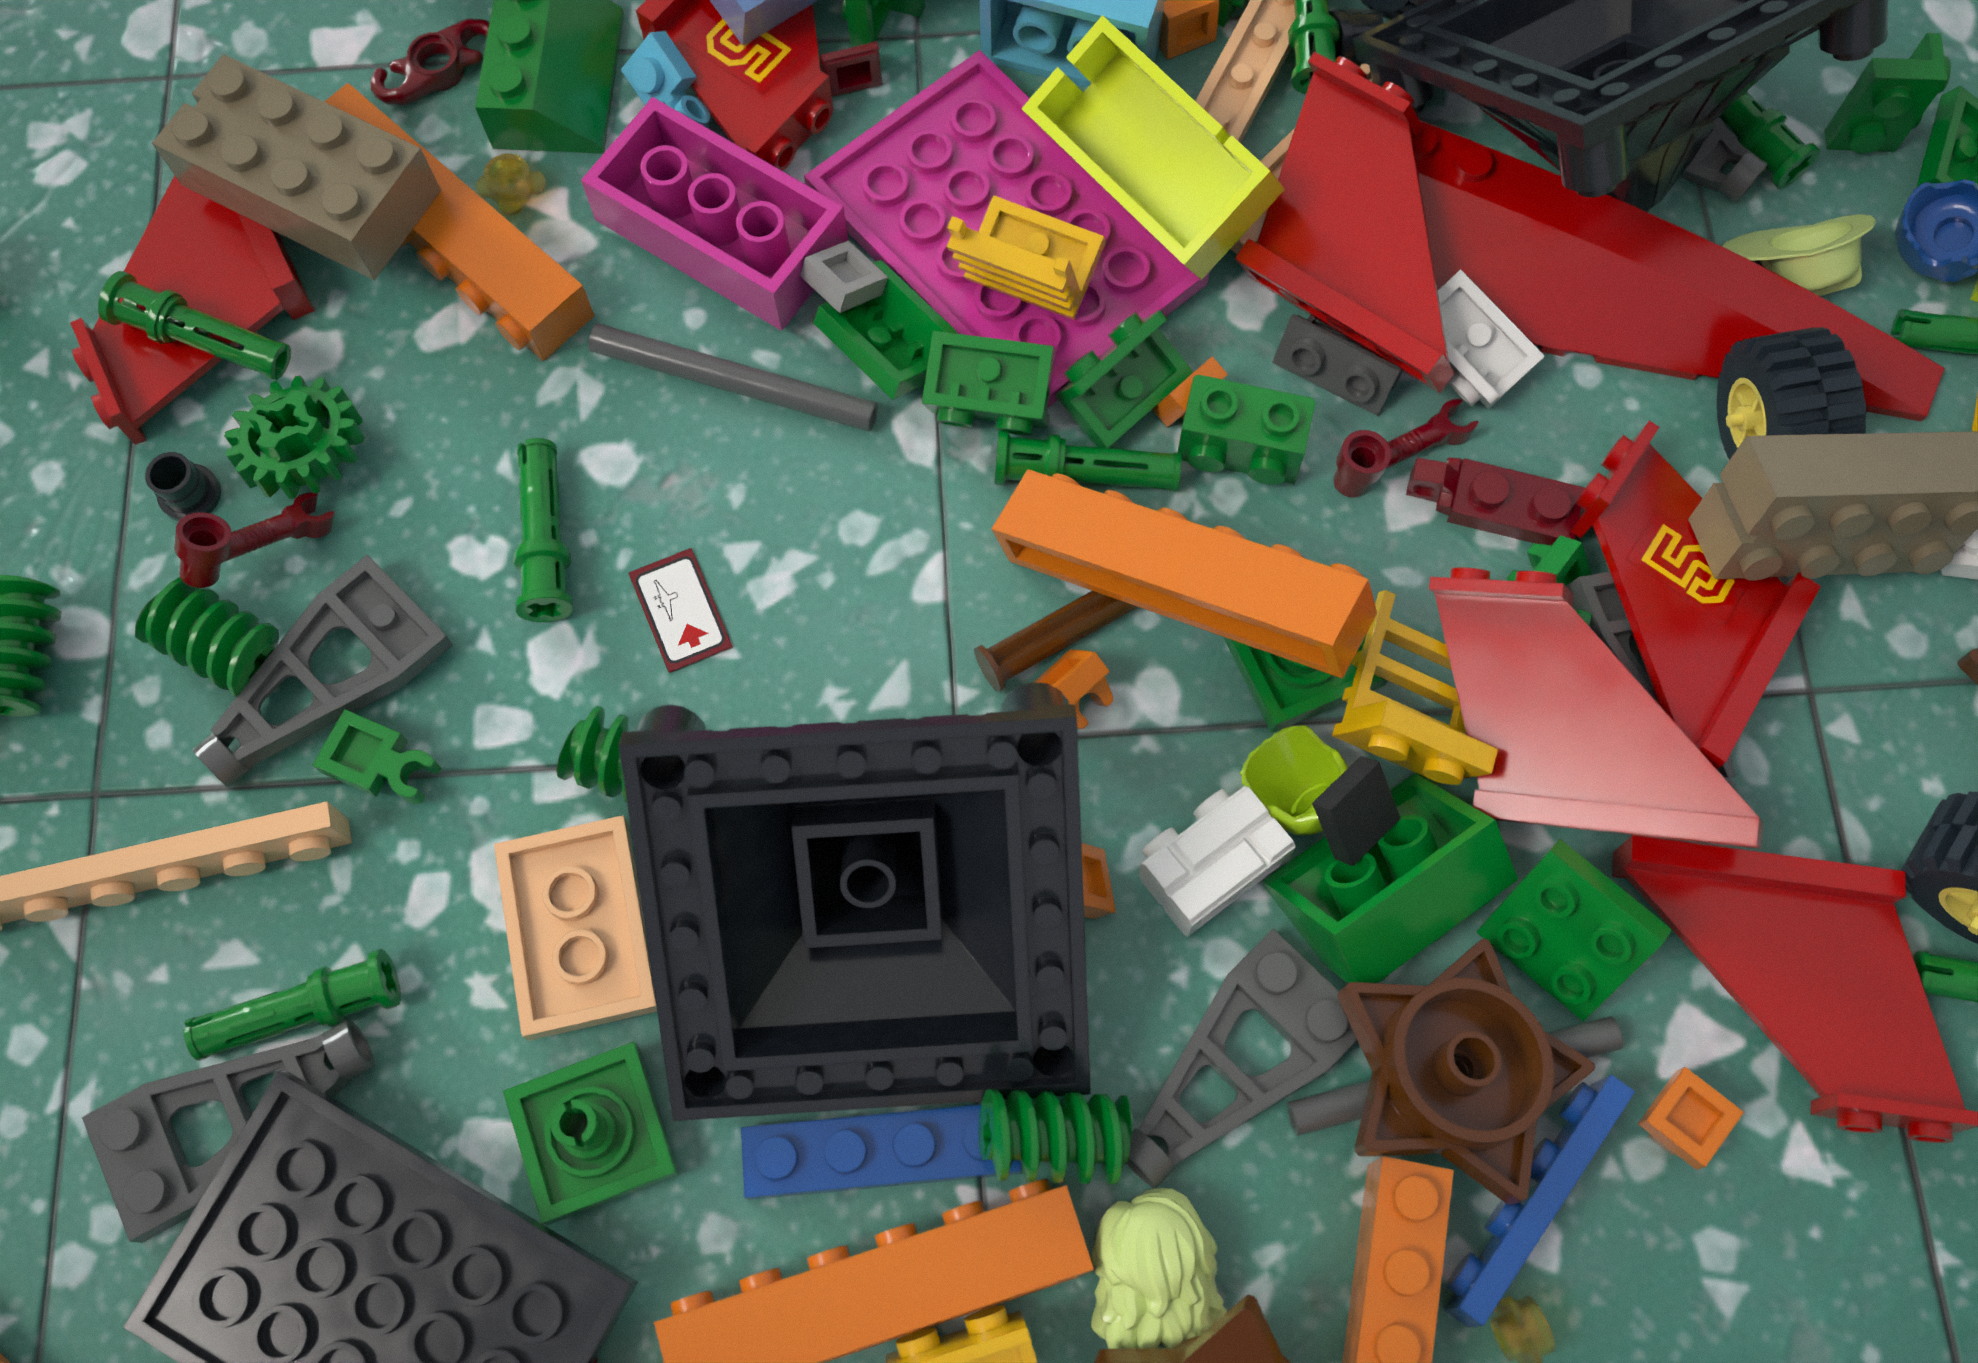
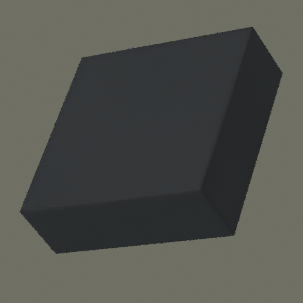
(1356, 810)

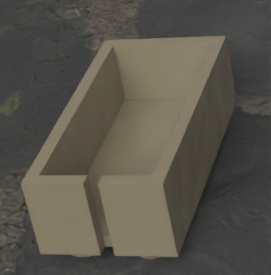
(298, 166)
(1840, 505)

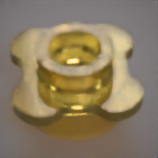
(507, 170)
(1522, 1330)

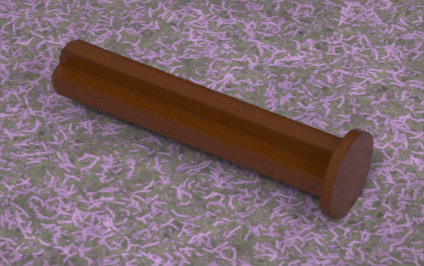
(1047, 636)

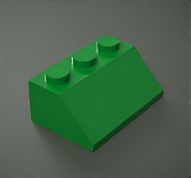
(549, 74)
(1403, 892)

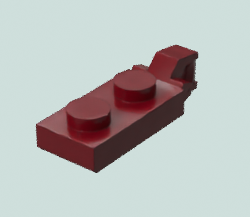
(1497, 499)

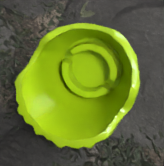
(1290, 775)

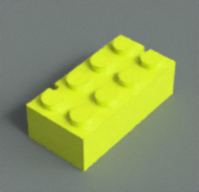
(1154, 149)

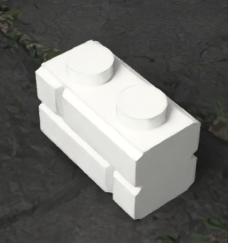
(1214, 858)

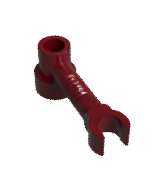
(1367, 454)
(207, 539)

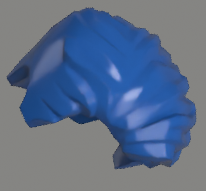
(1940, 230)

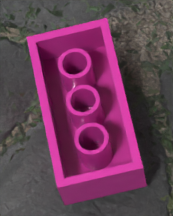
(713, 211)

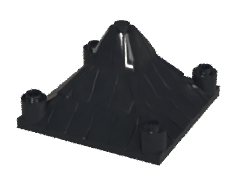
(1609, 85)
(863, 907)

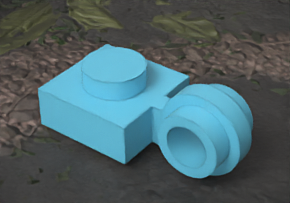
(663, 73)

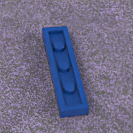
(863, 1152)
(1517, 1228)

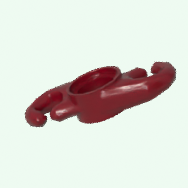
(423, 82)

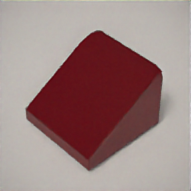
(852, 68)

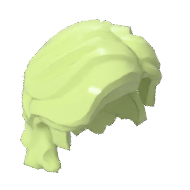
(1154, 1273)

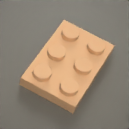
(575, 928)

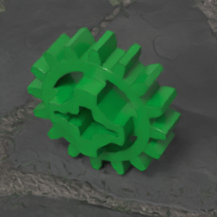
(294, 437)

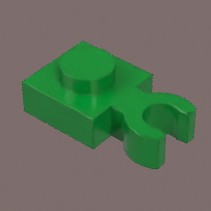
(370, 754)

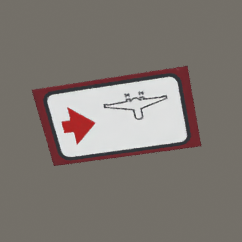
(680, 610)

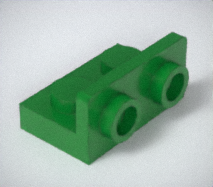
(989, 382)

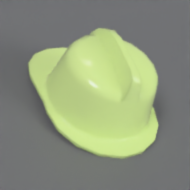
(1813, 256)

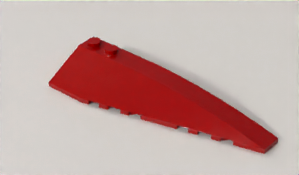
(1625, 281)

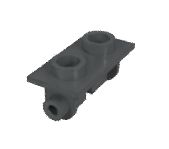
(1336, 364)

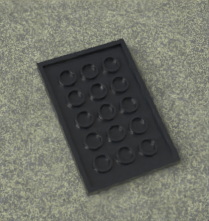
(366, 1251)

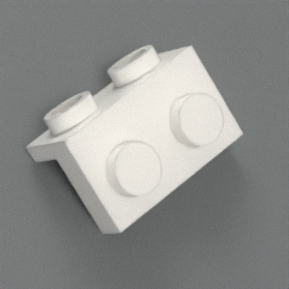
(1482, 343)

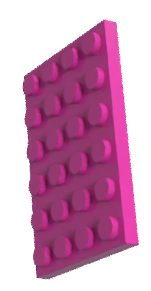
(948, 159)

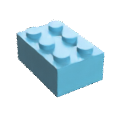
(1041, 33)

